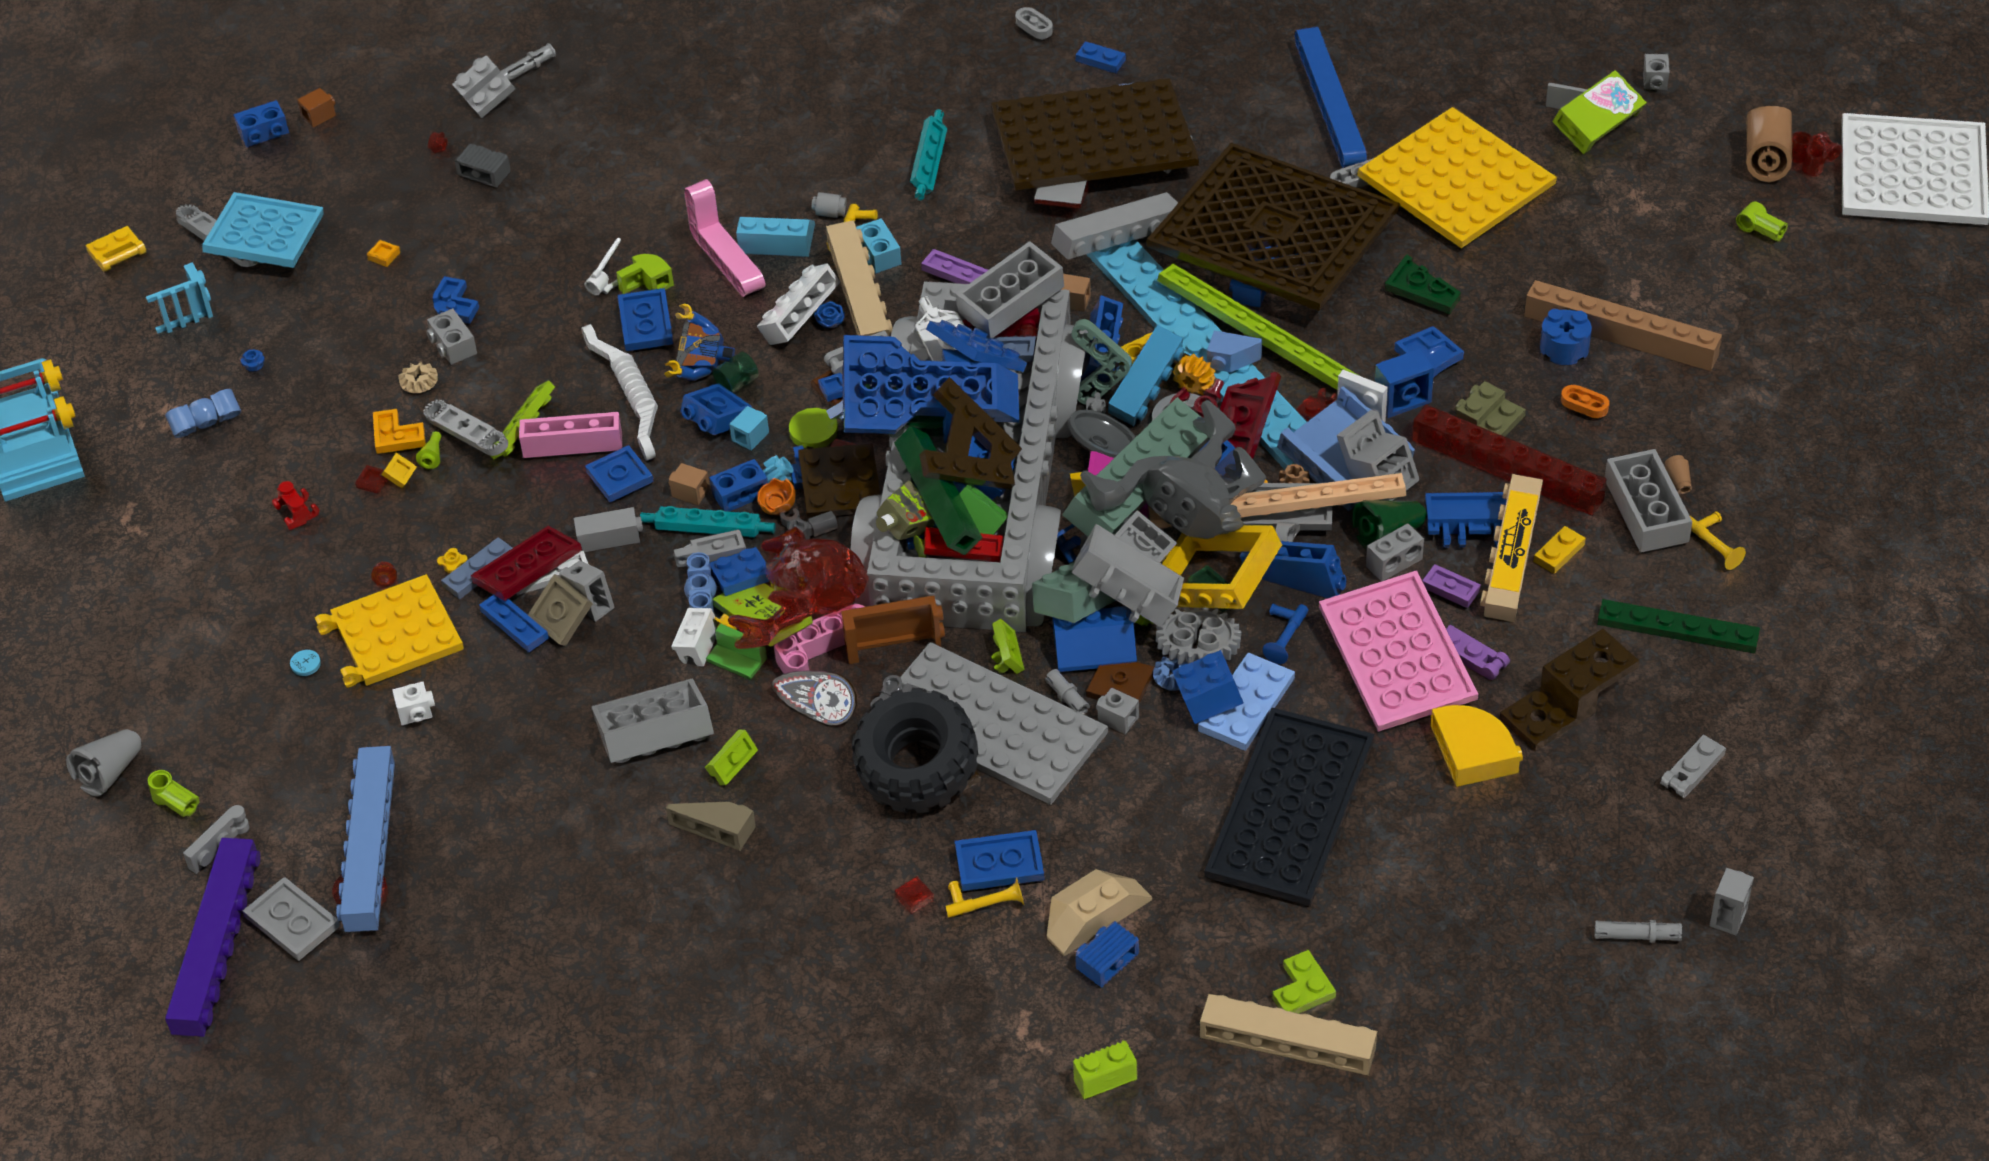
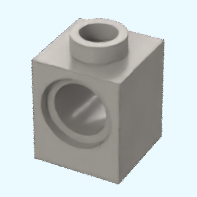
(1656, 71)

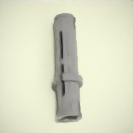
(532, 60)
(1638, 930)

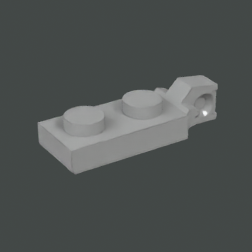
(713, 546)

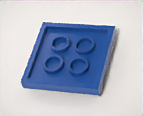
(976, 345)

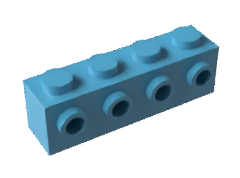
(1146, 375)

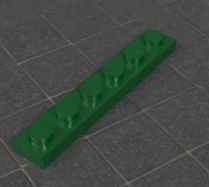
(1678, 626)

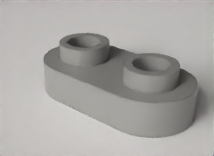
(1034, 23)

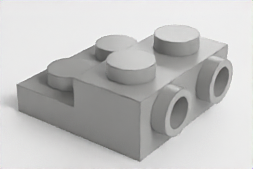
(483, 86)

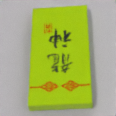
(755, 604)

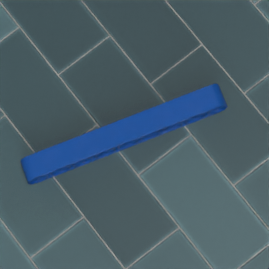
(1330, 97)

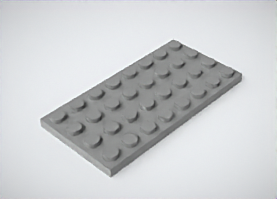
(1018, 731)

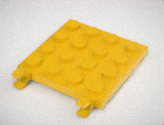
(392, 631)

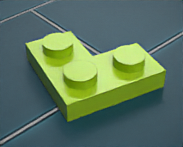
(1309, 986)

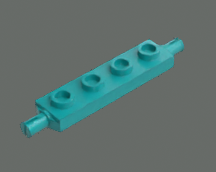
(928, 154)
(707, 521)

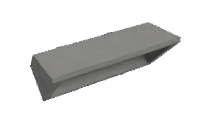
(1128, 576)

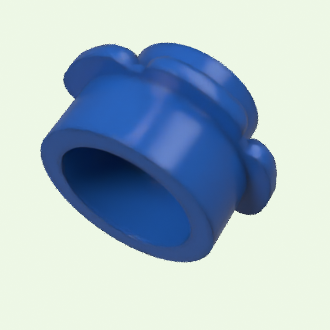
(252, 360)

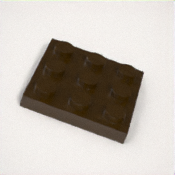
(837, 478)

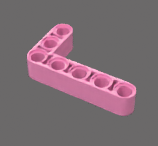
(717, 242)

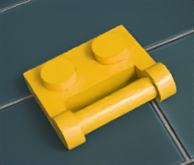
(115, 248)

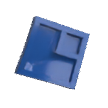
(1434, 345)

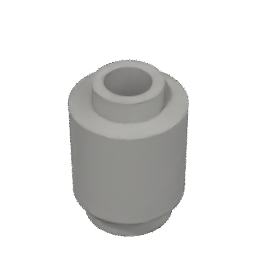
(829, 205)

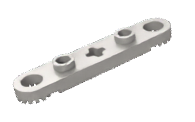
(201, 224)
(476, 432)

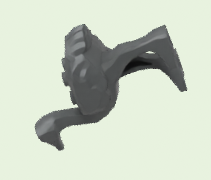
(1184, 489)

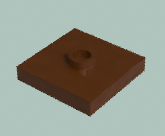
(1125, 677)

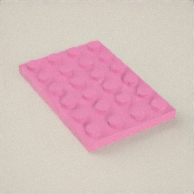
(1397, 650)

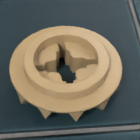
(424, 382)

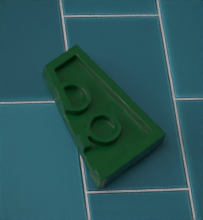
(1420, 286)

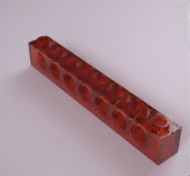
(1507, 457)

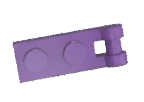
(1476, 655)

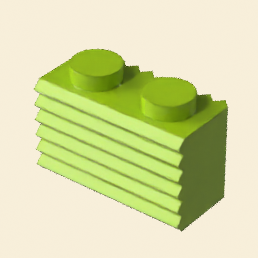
(1105, 1069)

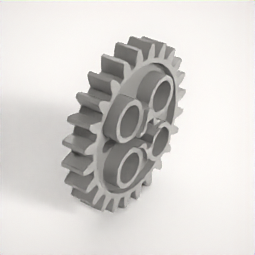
(1181, 633)

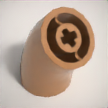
(1769, 142)

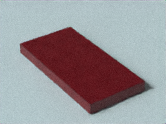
(526, 563)

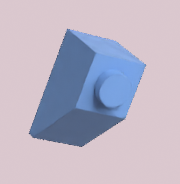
(1232, 351)

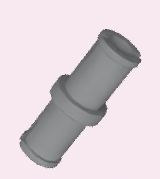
(1066, 692)

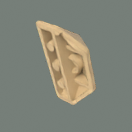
(1089, 905)

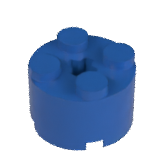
(1565, 336)

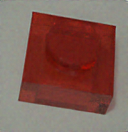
(914, 895)

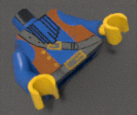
(698, 348)

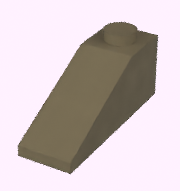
(716, 821)

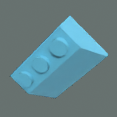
(775, 236)

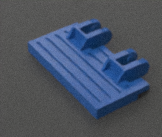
(1459, 510)

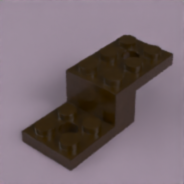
(1569, 689)

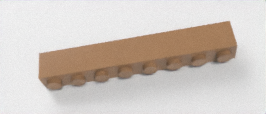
(1629, 326)

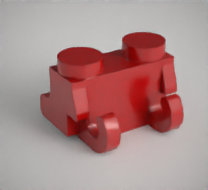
(288, 496)

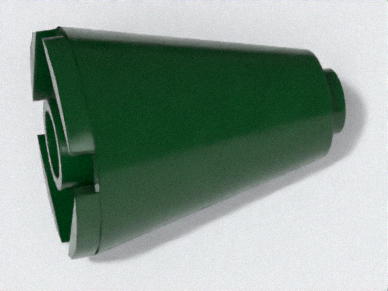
(1382, 517)

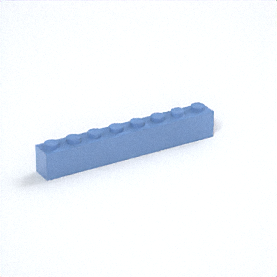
(367, 839)

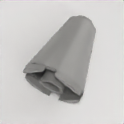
(103, 760)

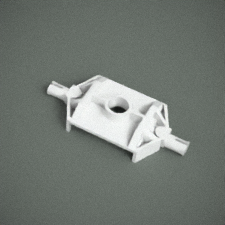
(931, 342)

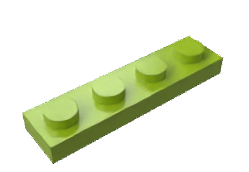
(529, 410)

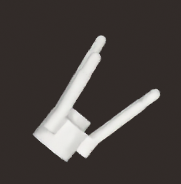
(599, 280)

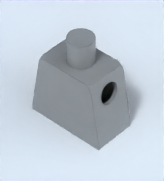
(593, 585)

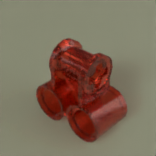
(1814, 151)

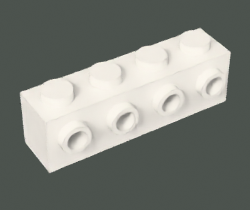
(798, 303)

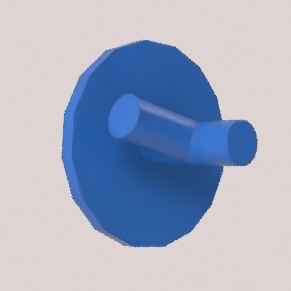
(1067, 546)

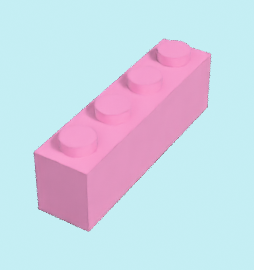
(570, 434)

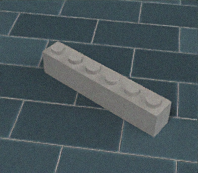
(1111, 226)

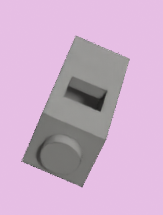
(608, 529)

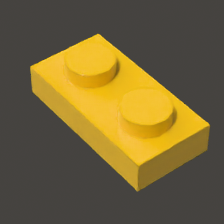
(1559, 549)

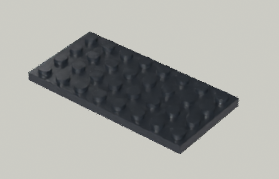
(1290, 806)

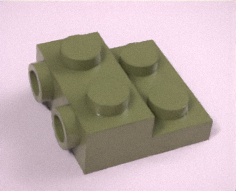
(1490, 409)

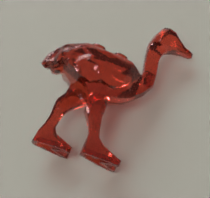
(806, 579)

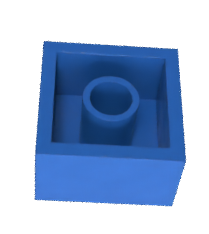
(1408, 381)
(1207, 686)

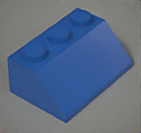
(1095, 640)

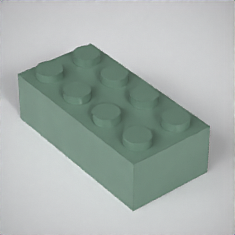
(1066, 596)

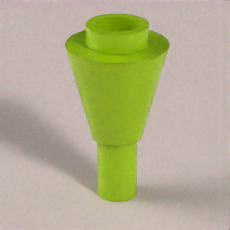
(429, 455)

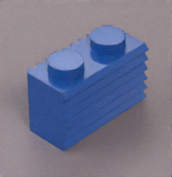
(1107, 953)

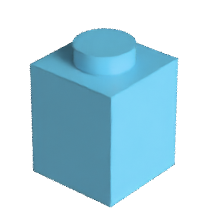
(749, 428)

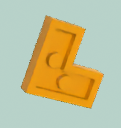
(392, 437)

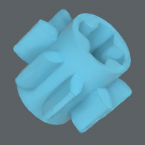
(778, 468)

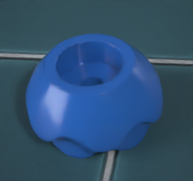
(829, 315)

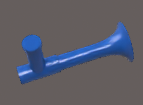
(1276, 651)

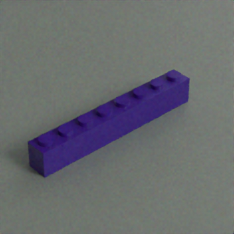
(212, 937)

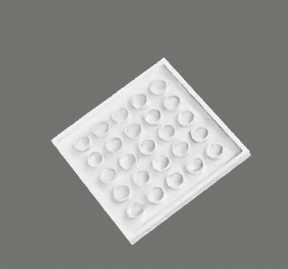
(1914, 169)

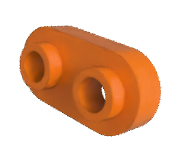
(1585, 401)

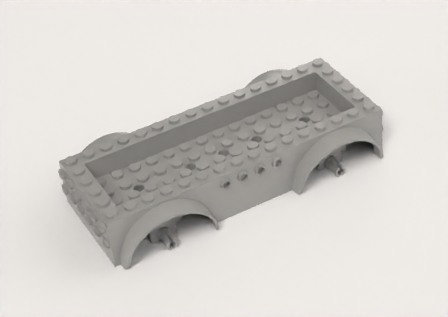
(976, 590)

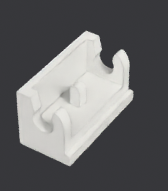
(696, 635)

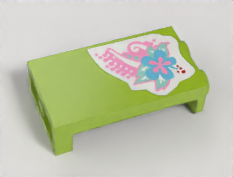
(1598, 111)

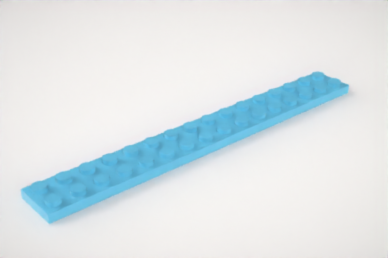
(1136, 277)

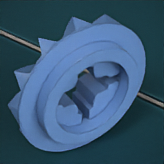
(1162, 672)

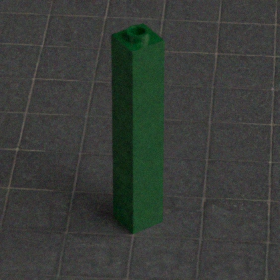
(939, 495)

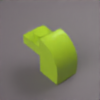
(647, 271)

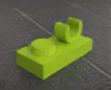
(1009, 653)
(732, 757)

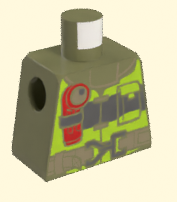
(904, 513)

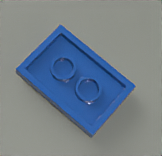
(645, 319)
(999, 860)

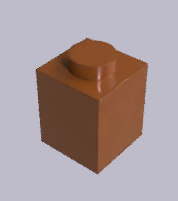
(316, 107)

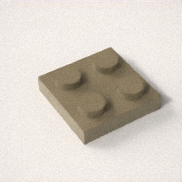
(560, 609)

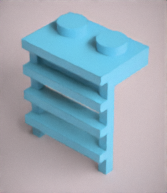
(196, 295)

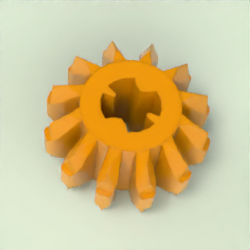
(1194, 374)

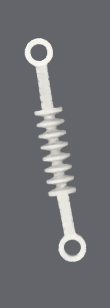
(632, 385)

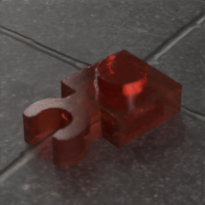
(1313, 406)

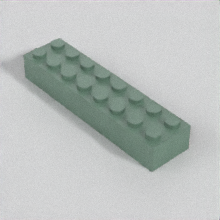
(1167, 435)

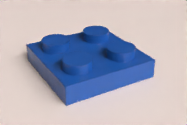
(619, 473)
(739, 571)

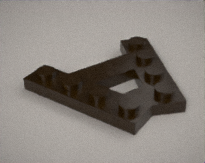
(966, 421)

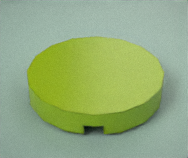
(813, 428)

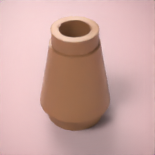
(1679, 473)

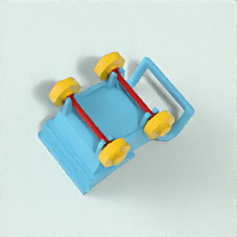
(35, 434)

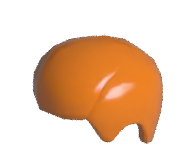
(776, 497)

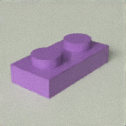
(1451, 586)

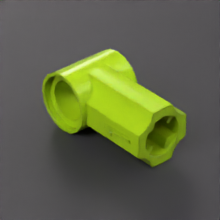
(1756, 218)
(170, 793)

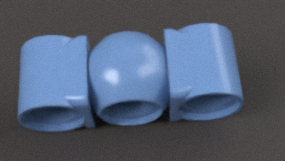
(203, 413)
(700, 585)

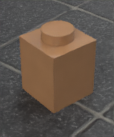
(1079, 291)
(689, 484)

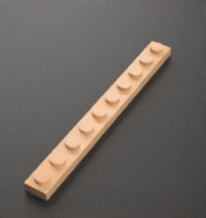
(1312, 496)

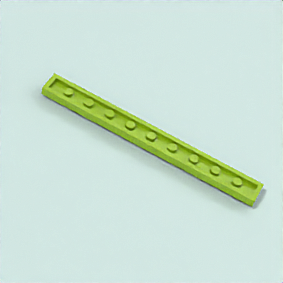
(1252, 325)

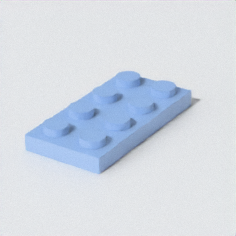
(1261, 688)

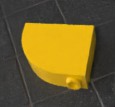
(1474, 744)

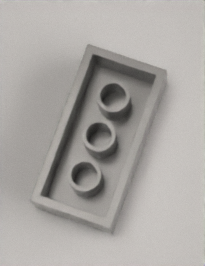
(1010, 289)
(1648, 500)

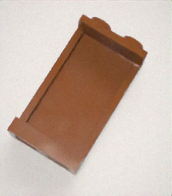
(891, 624)

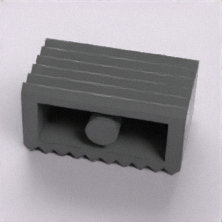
(483, 165)

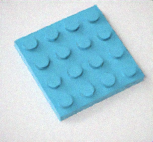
(263, 229)

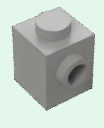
(1118, 710)

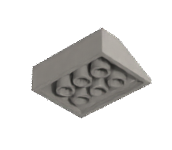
(653, 720)

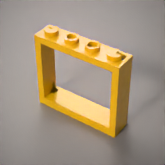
(1263, 547)

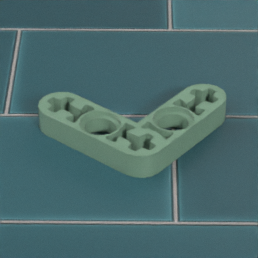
(1106, 359)

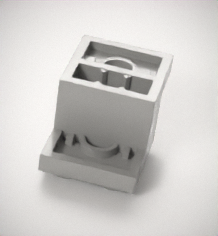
(1376, 453)
(1146, 537)

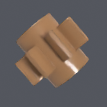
(1294, 474)

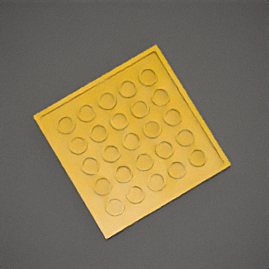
(1456, 177)

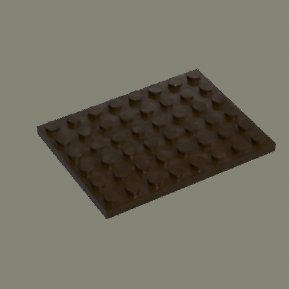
(1093, 134)

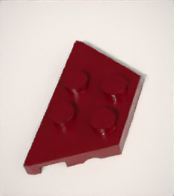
(1253, 403)

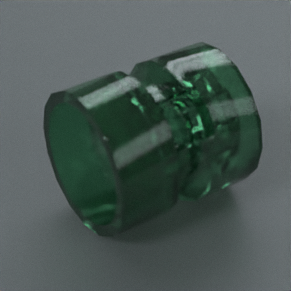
(737, 372)

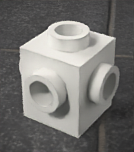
(413, 703)

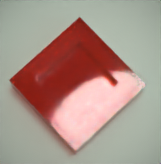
(371, 479)

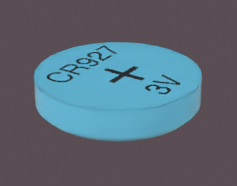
(305, 662)

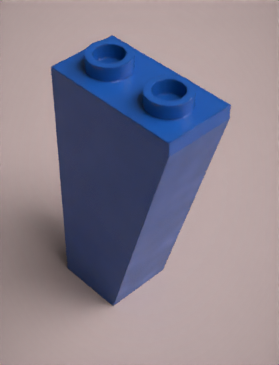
(1306, 568)

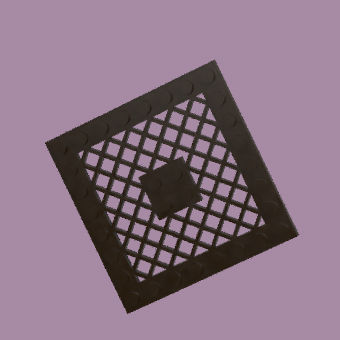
(1273, 226)

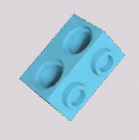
(881, 246)

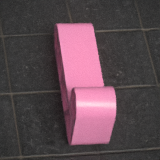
(818, 638)

